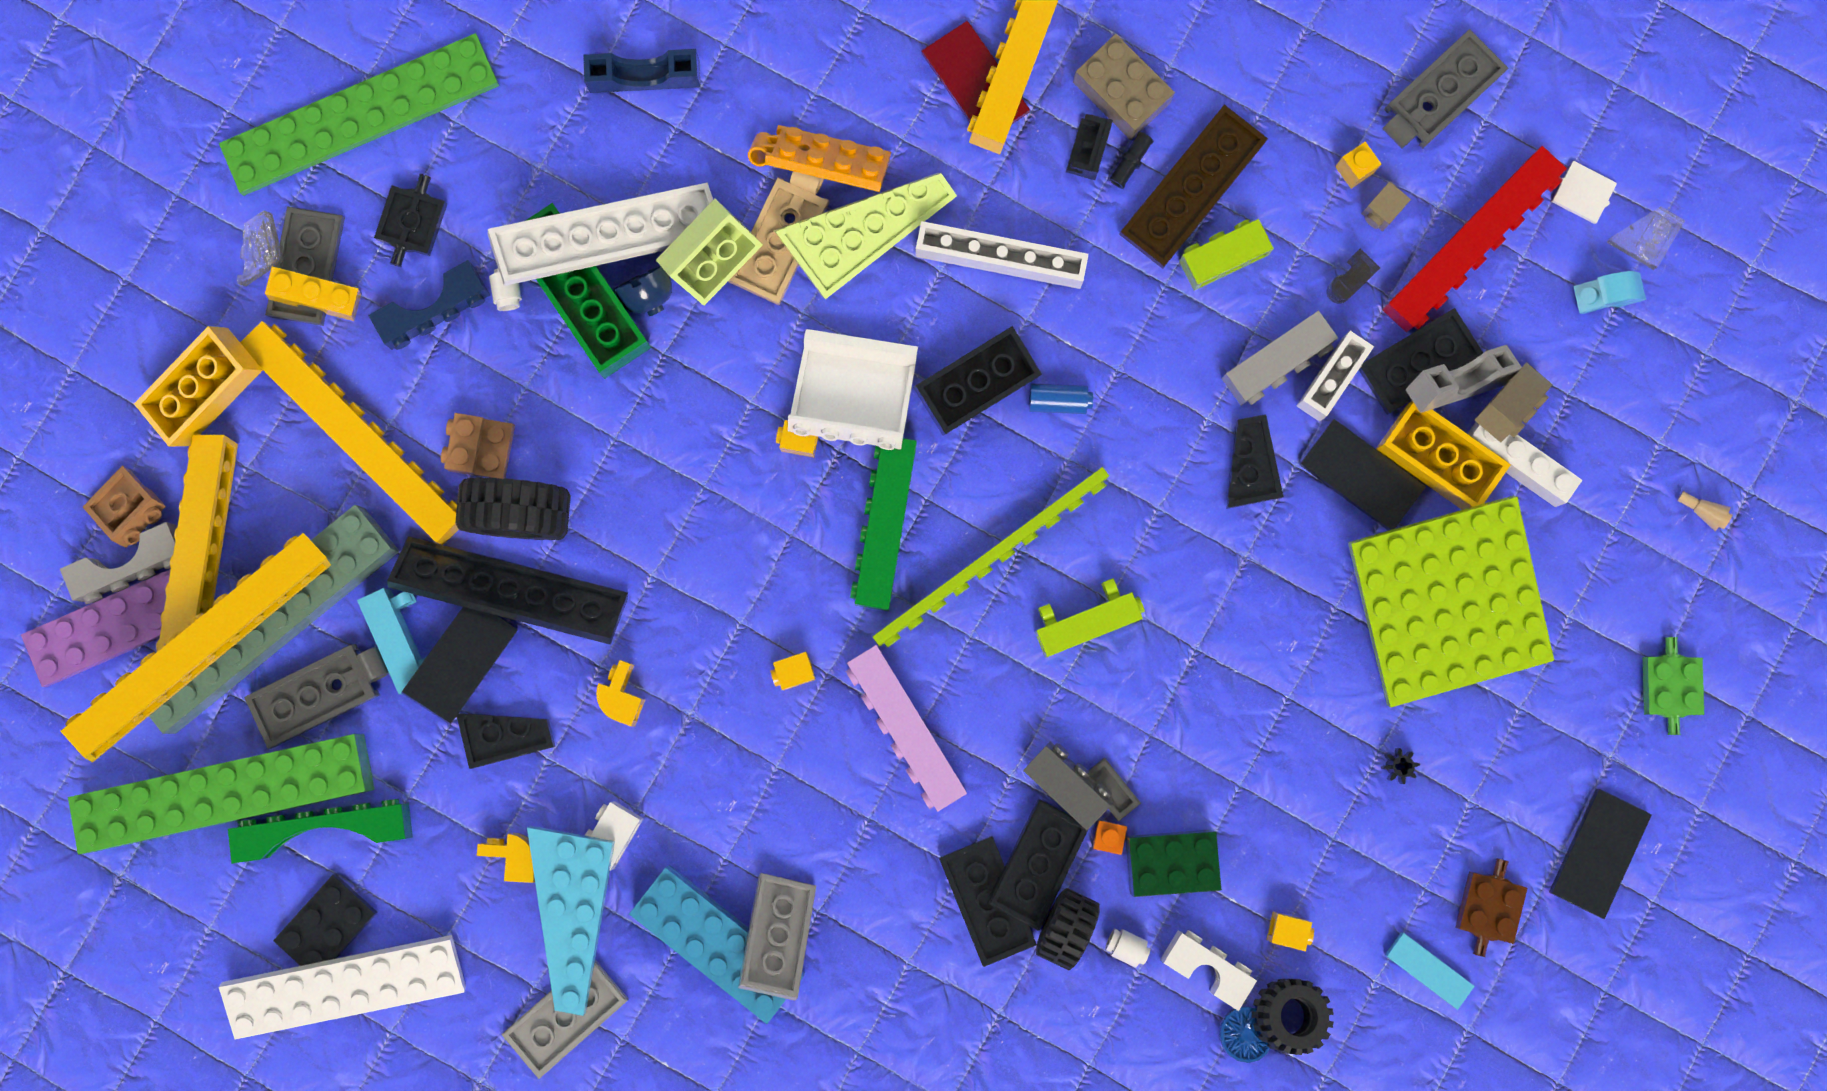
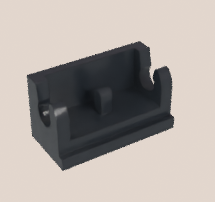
(1089, 146)

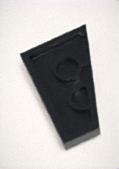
(1254, 465)
(500, 738)

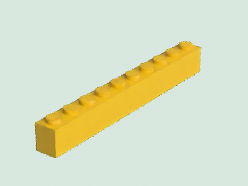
(352, 432)
(195, 648)

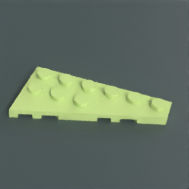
(851, 237)

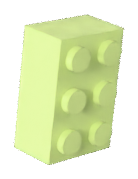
(709, 252)

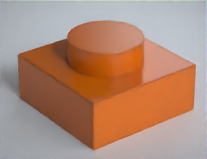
(1109, 837)

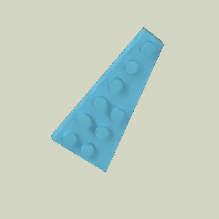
(571, 895)

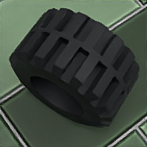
(1068, 929)
(1315, 1016)

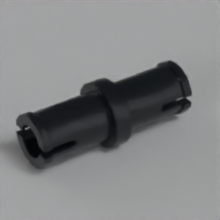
(1131, 160)

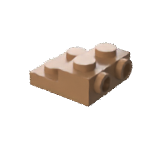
(477, 446)
(124, 507)

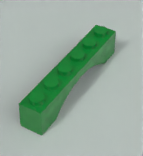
(261, 841)

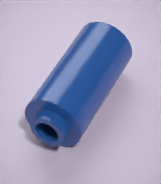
(1060, 399)

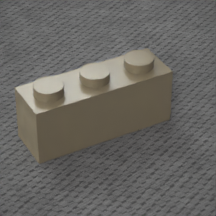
(1515, 403)

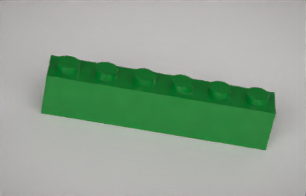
(884, 527)

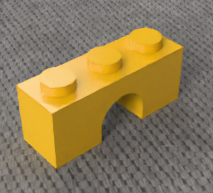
(313, 292)

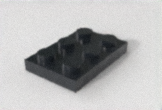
(325, 924)

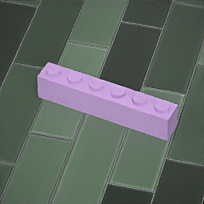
(907, 729)

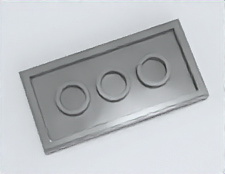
(777, 937)
(549, 1035)

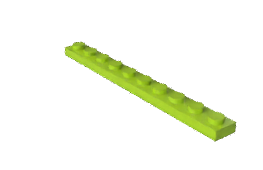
(1001, 551)

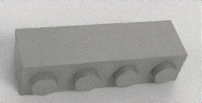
(1280, 358)

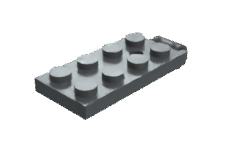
(1448, 86)
(307, 695)

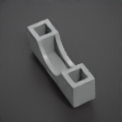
(1441, 387)
(90, 578)

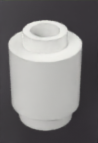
(505, 297)
(1127, 947)

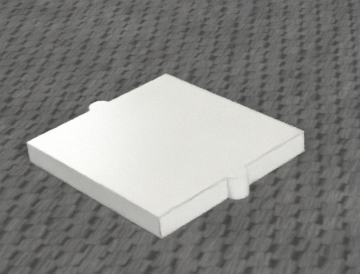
(1584, 192)

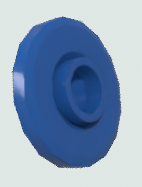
(1240, 1037)

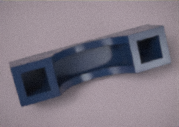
(616, 74)
(460, 290)

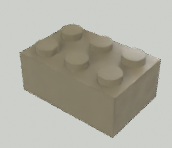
(1123, 86)

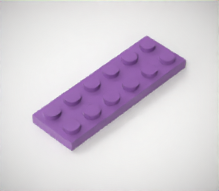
(97, 631)

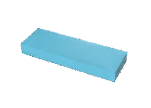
(1429, 970)

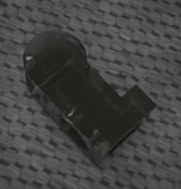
(1347, 285)

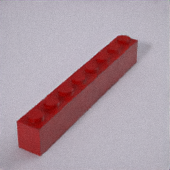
(1474, 239)

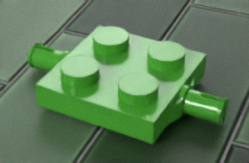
(1673, 686)

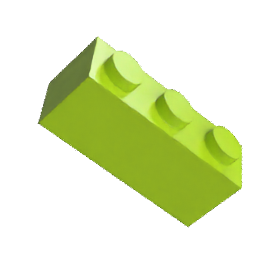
(1225, 253)

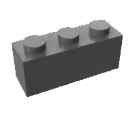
(1069, 785)

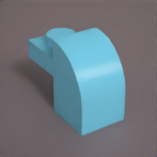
(1610, 290)

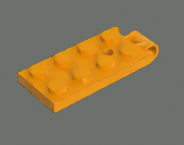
(821, 157)

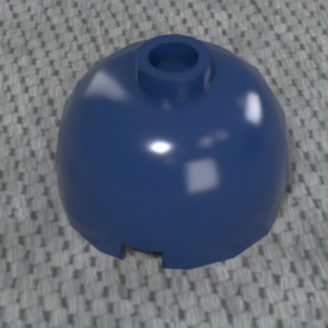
(645, 292)

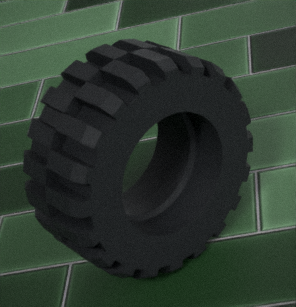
(513, 508)

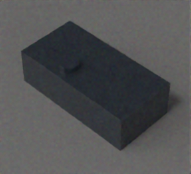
(977, 380)

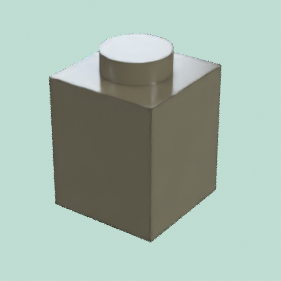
(1385, 207)

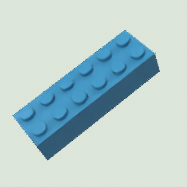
(702, 935)

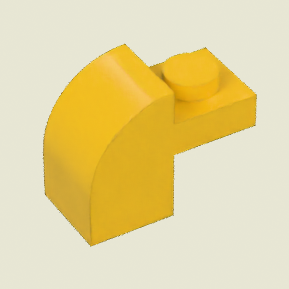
(614, 701)
(517, 854)

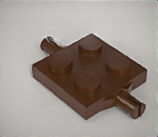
(1491, 907)

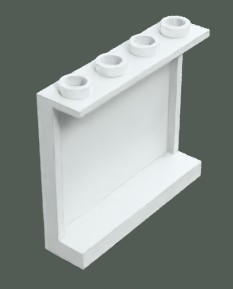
(853, 389)

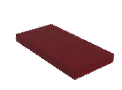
(963, 67)

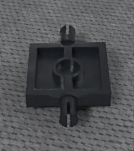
(410, 220)

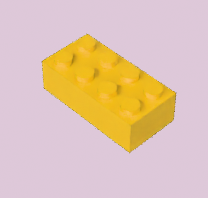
(198, 386)
(1443, 457)

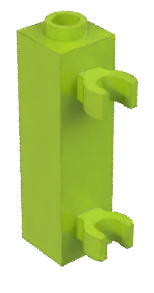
(1088, 624)

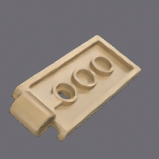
(772, 266)

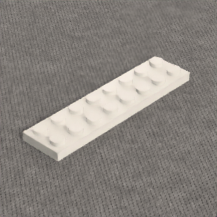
(595, 234)
(342, 987)

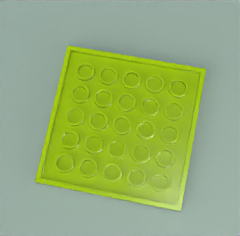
(1451, 601)

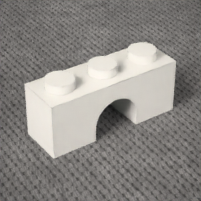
(1231, 981)

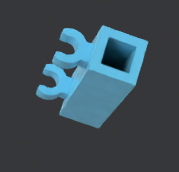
(392, 634)

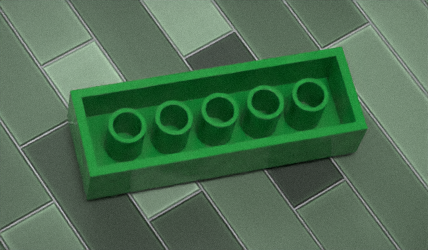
(593, 314)

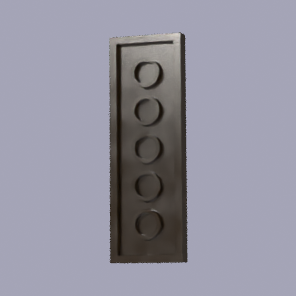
(1193, 186)

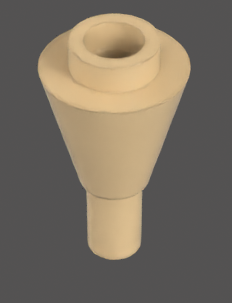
(1711, 513)

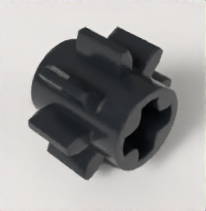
(1396, 759)

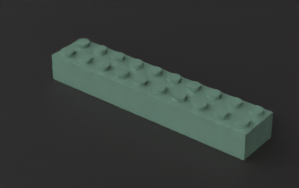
(355, 551)

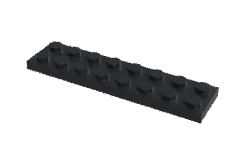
(508, 590)

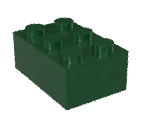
(1173, 863)

